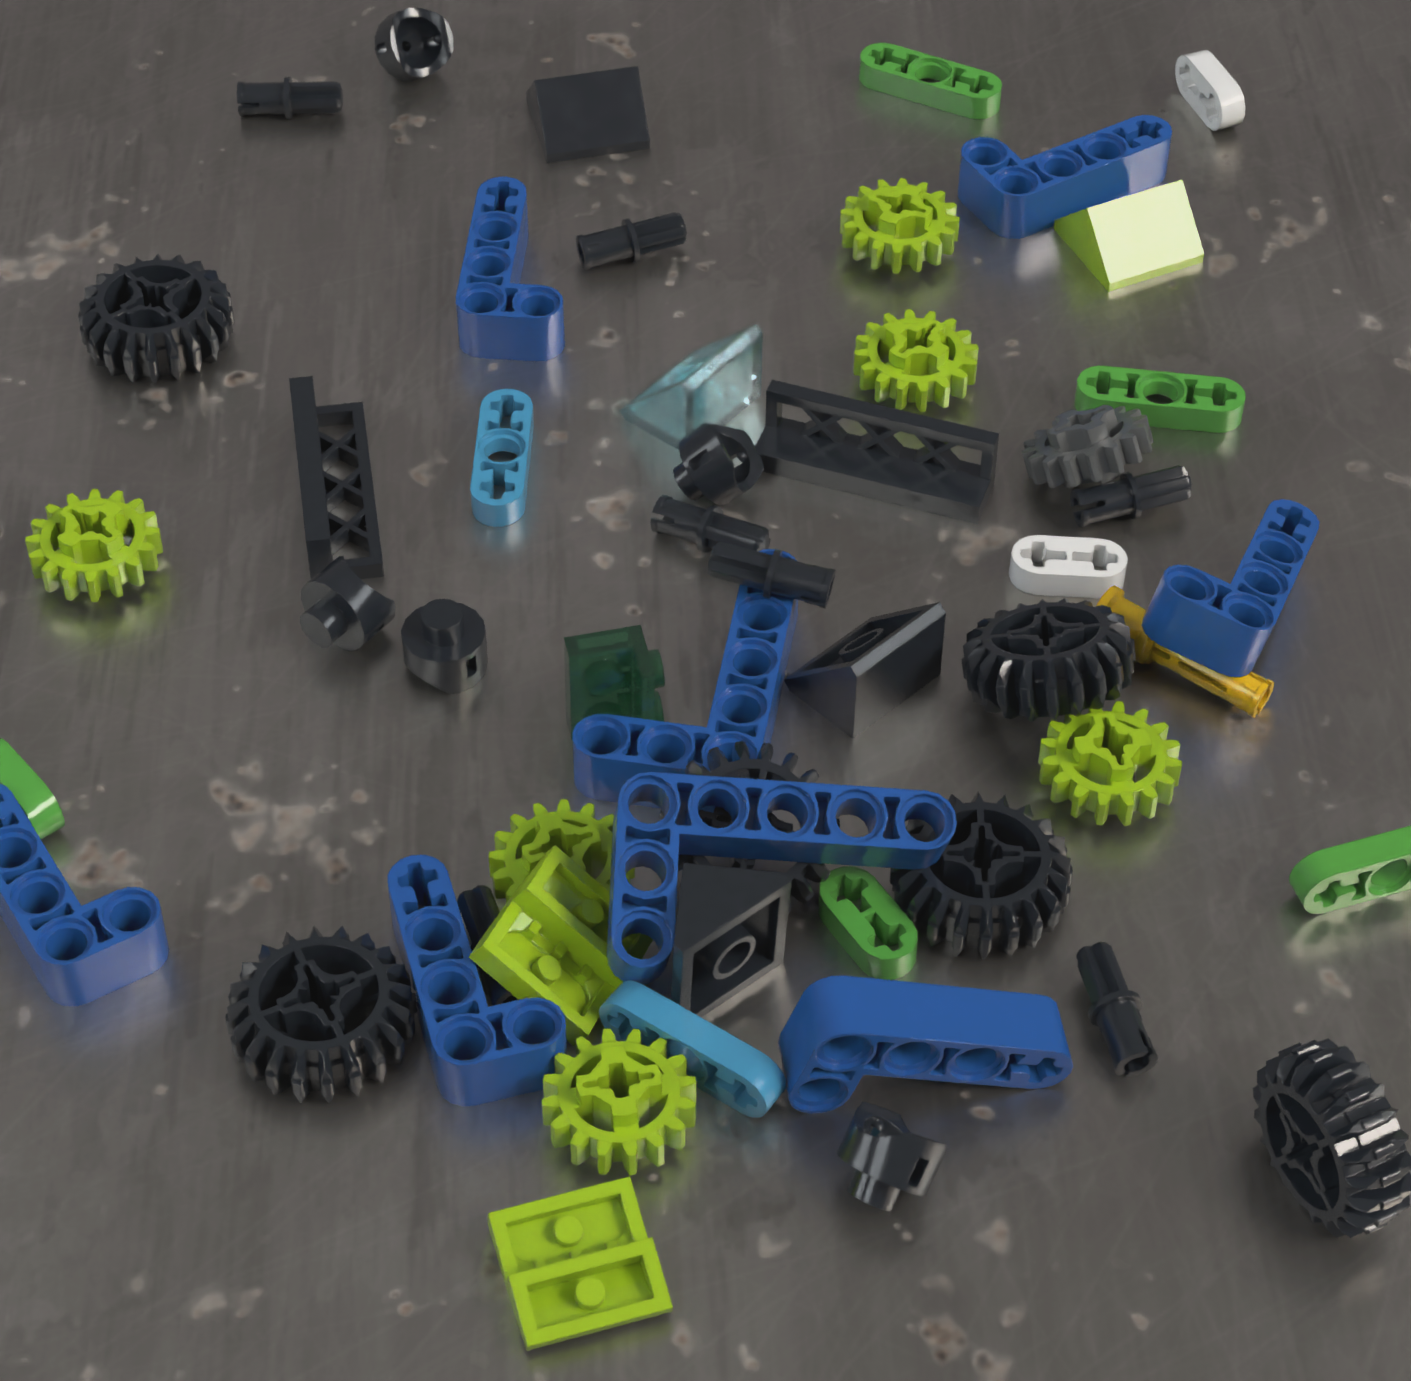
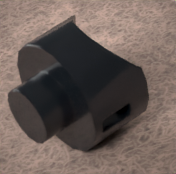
(413, 43)
(709, 465)
(343, 608)
(441, 640)
(888, 1157)

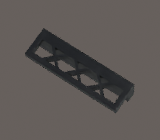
(877, 462)
(315, 482)

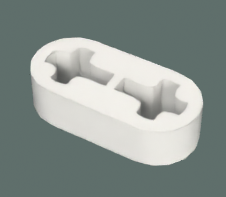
(1210, 90)
(1067, 566)

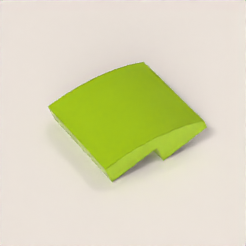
(555, 942)
(578, 1263)

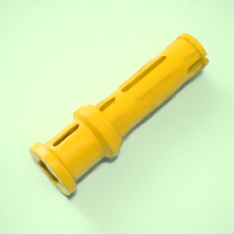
(1246, 692)

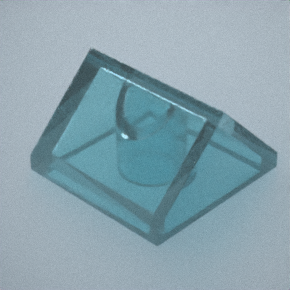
(701, 388)

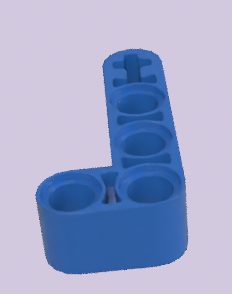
(1029, 194)
(493, 309)
(1226, 622)
(72, 947)
(453, 1002)
(917, 1032)

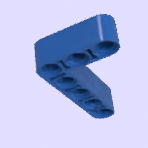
(743, 708)
(750, 837)

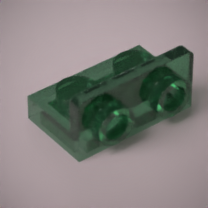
(612, 676)

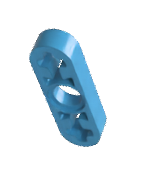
(511, 474)
(717, 1059)

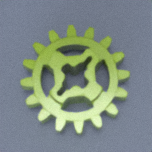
(899, 225)
(919, 358)
(94, 545)
(1110, 763)
(575, 833)
(619, 1101)

